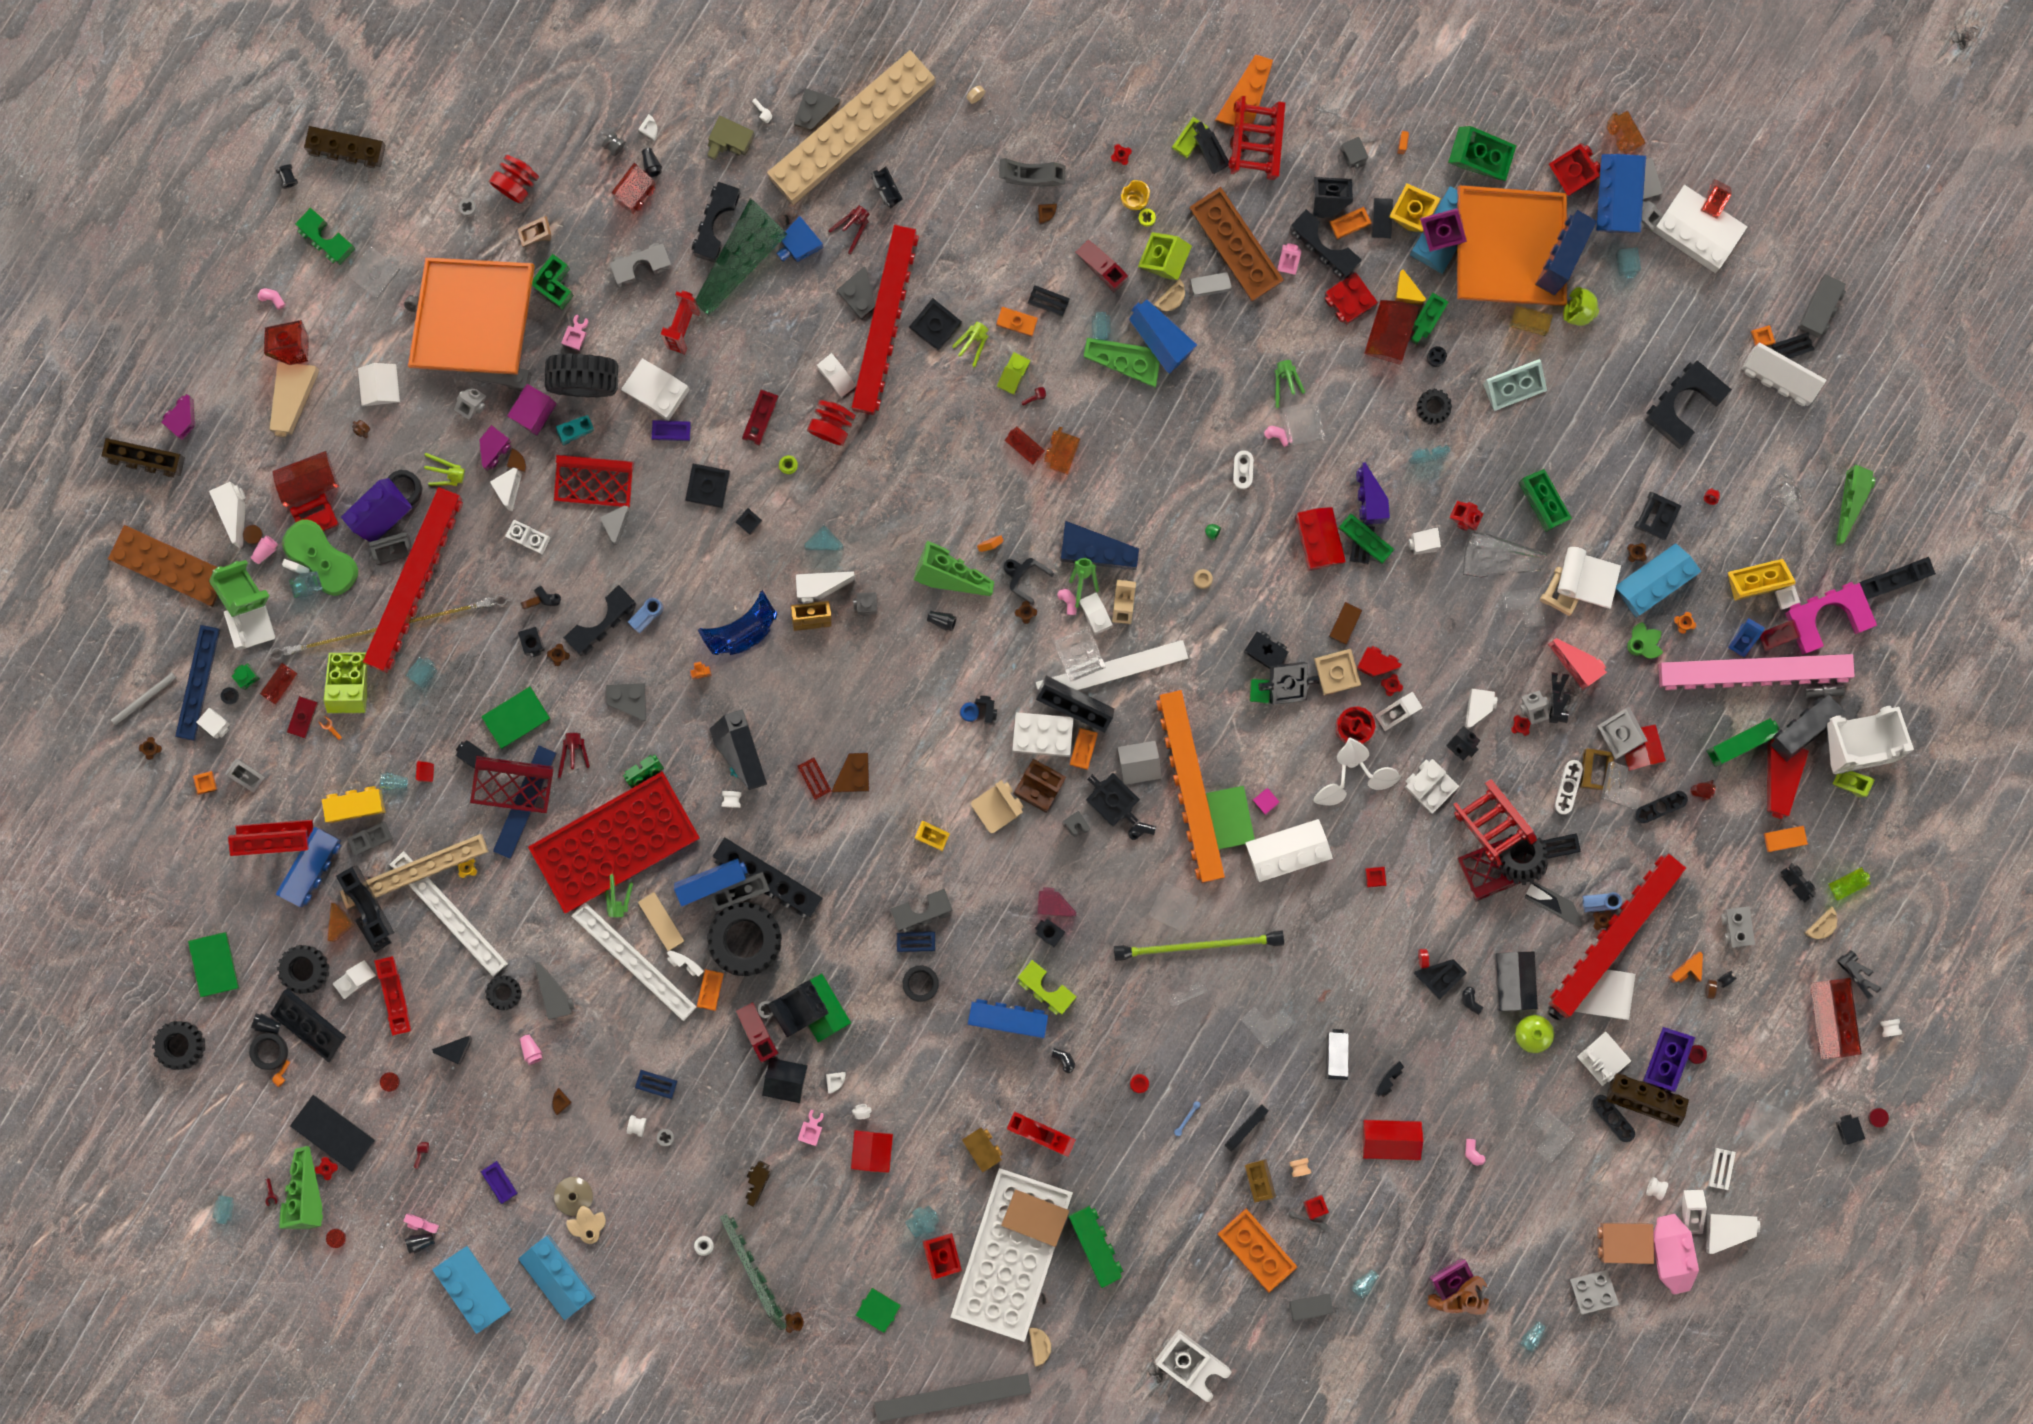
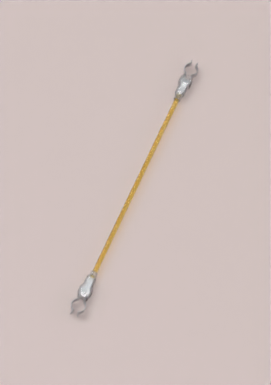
(290, 650)

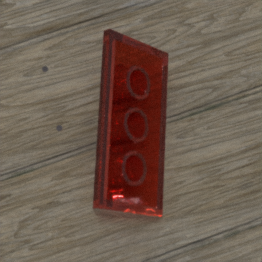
(1835, 1018)

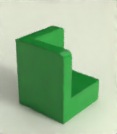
(1256, 695)

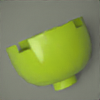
(1581, 308)
(1534, 1034)

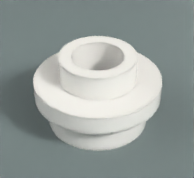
(861, 1111)
(699, 1250)

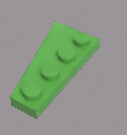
(1126, 359)

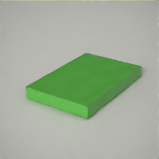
(1230, 817)

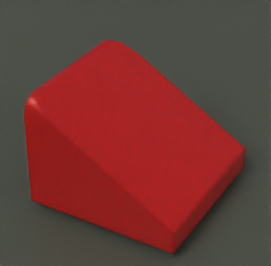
(424, 771)

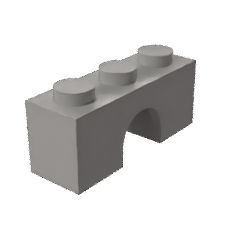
(625, 267)

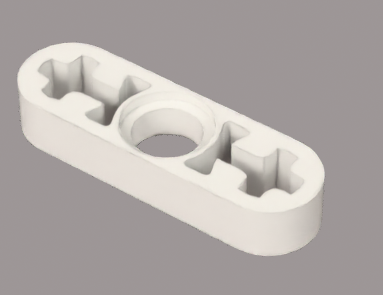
(1567, 771)

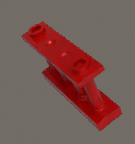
(1275, 132)
(674, 335)
(1503, 806)
(270, 837)

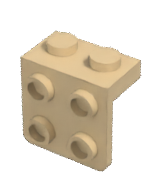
(997, 806)

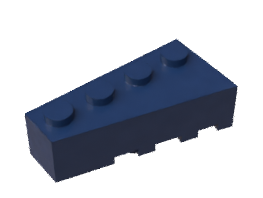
(1566, 252)
(1098, 548)

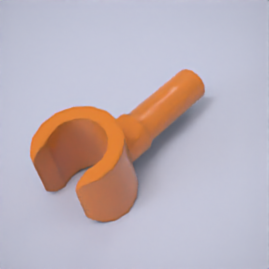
(329, 726)
(277, 1079)

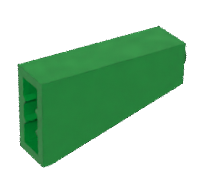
(1743, 742)

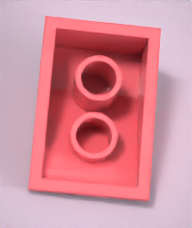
(1581, 665)

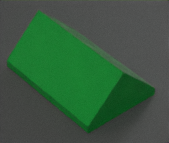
(1544, 500)
(835, 1019)

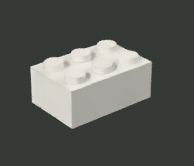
(1042, 734)

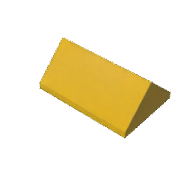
(1760, 579)

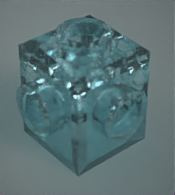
(922, 1221)

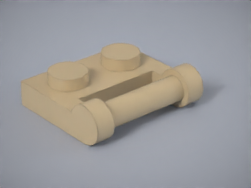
(1563, 603)

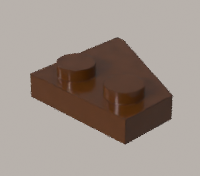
(854, 774)

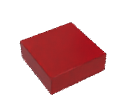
(1375, 877)
(1316, 1207)

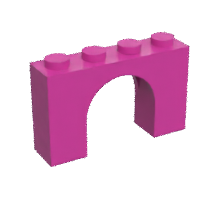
(1849, 599)

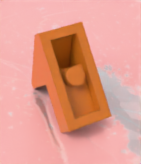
(1692, 965)

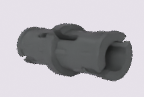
(1824, 690)

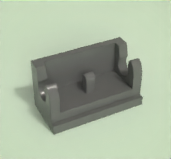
(391, 548)
(1075, 821)

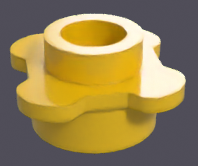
(470, 871)

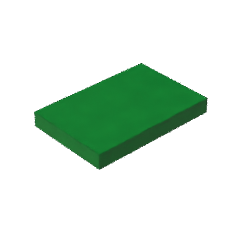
(515, 717)
(213, 964)

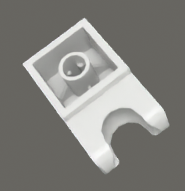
(1195, 1369)

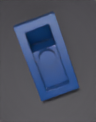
(1746, 637)

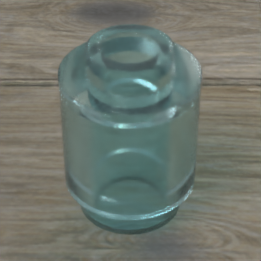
(1101, 325)
(223, 1209)

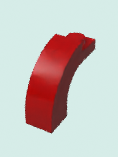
(1041, 1134)

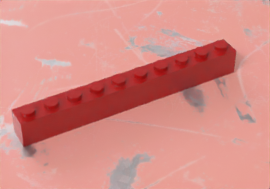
(884, 319)
(412, 580)
(1617, 935)

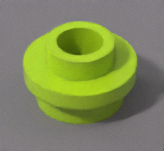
(784, 460)

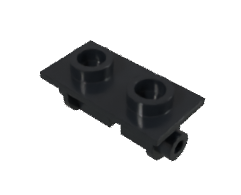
(889, 190)
(1804, 887)

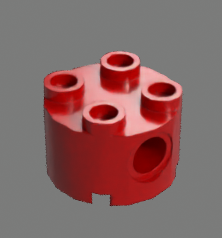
(1355, 724)

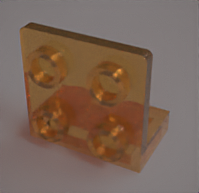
(1625, 132)
(1062, 452)

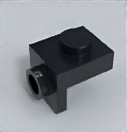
(991, 713)

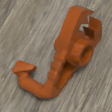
(1464, 1300)

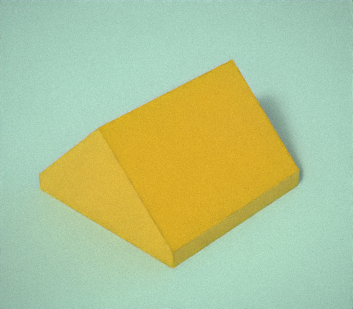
(1412, 206)

